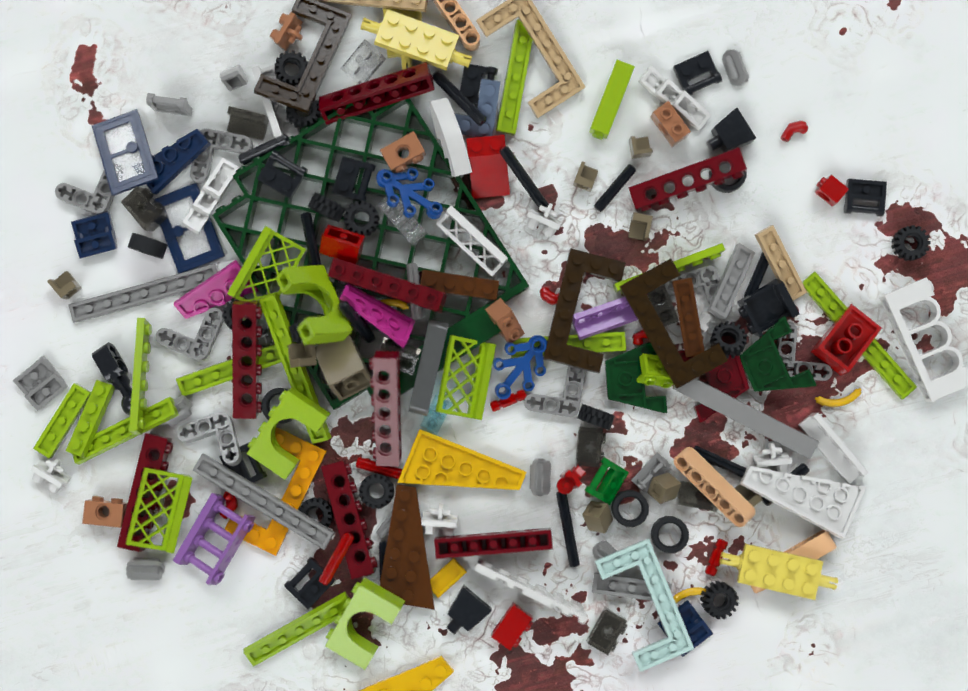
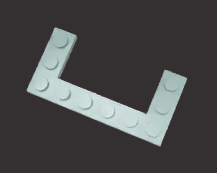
(677, 637)

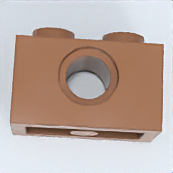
(670, 124)
(411, 144)
(505, 320)
(94, 514)

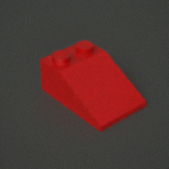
(488, 167)
(846, 340)

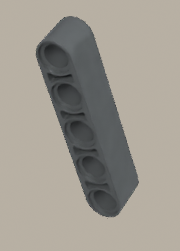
(428, 367)

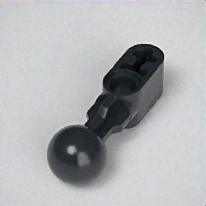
(114, 372)

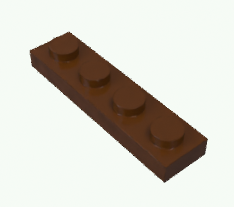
(460, 284)
(688, 316)

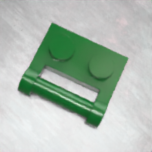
(610, 483)

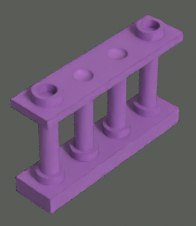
(196, 538)

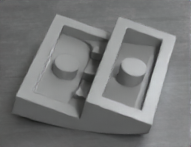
(40, 383)

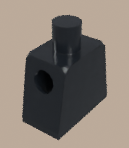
(731, 133)
(467, 610)

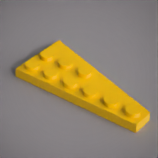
(450, 464)
(421, 678)

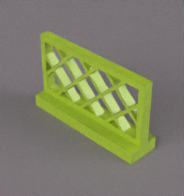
(254, 258)
(479, 383)
(175, 515)

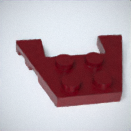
(727, 378)

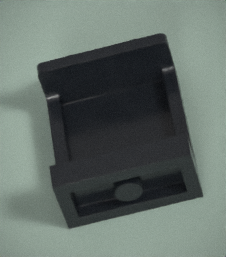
(766, 307)

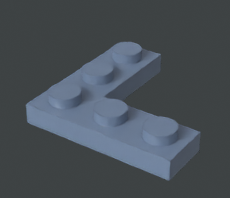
(487, 105)

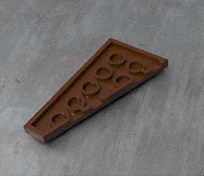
(405, 559)

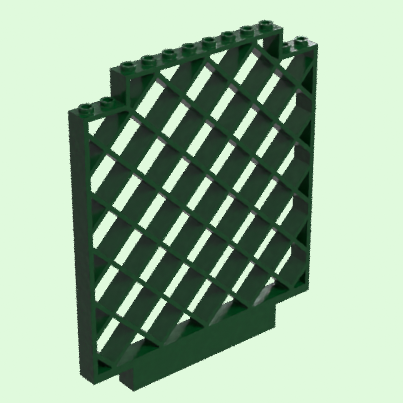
(474, 326)

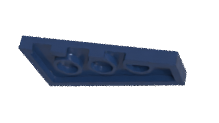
(176, 158)

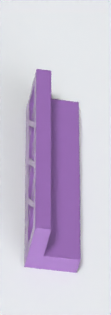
(603, 318)

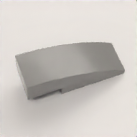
(233, 77)

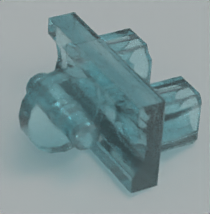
(434, 420)

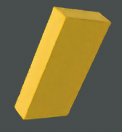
(446, 577)

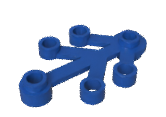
(407, 191)
(521, 364)

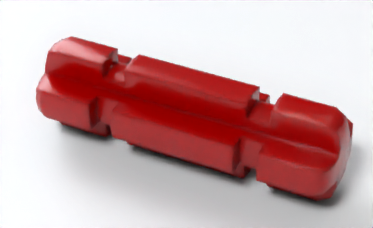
(496, 405)
(715, 557)

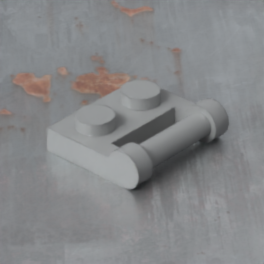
(169, 105)

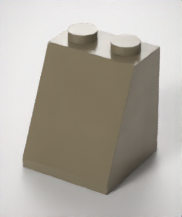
(343, 367)

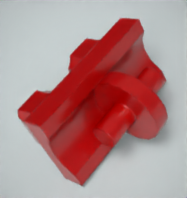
(570, 480)

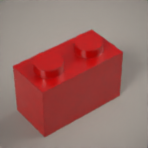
(341, 244)
(512, 626)

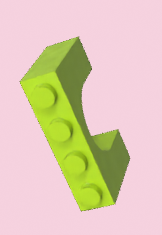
(316, 283)
(266, 448)
(366, 598)

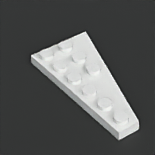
(814, 499)
(535, 592)

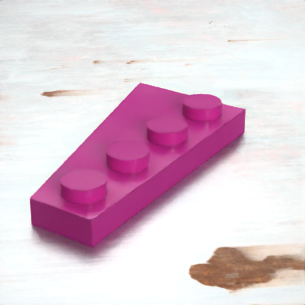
(211, 292)
(385, 318)

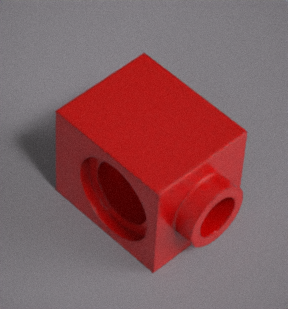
(831, 190)

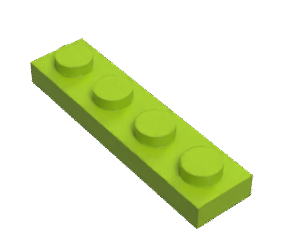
(90, 418)
(62, 420)

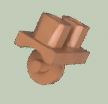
(289, 32)

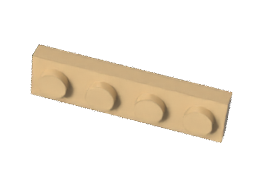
(780, 261)

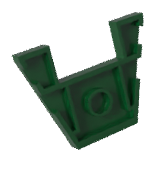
(766, 367)
(622, 380)

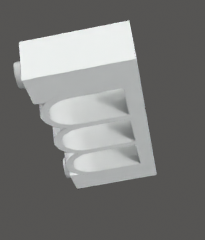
(946, 383)

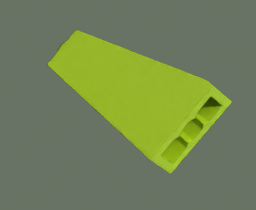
(611, 99)

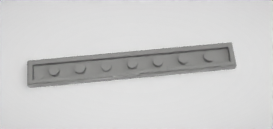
(140, 294)
(749, 417)
(263, 501)

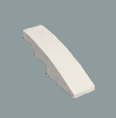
(681, 101)
(451, 136)
(210, 196)

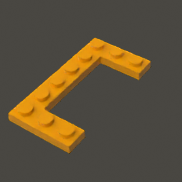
(310, 461)

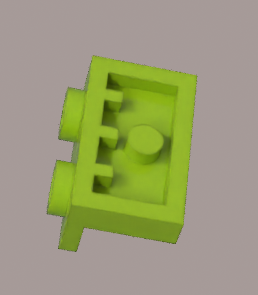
(653, 372)

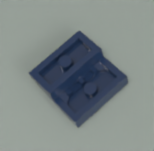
(94, 235)
(695, 625)

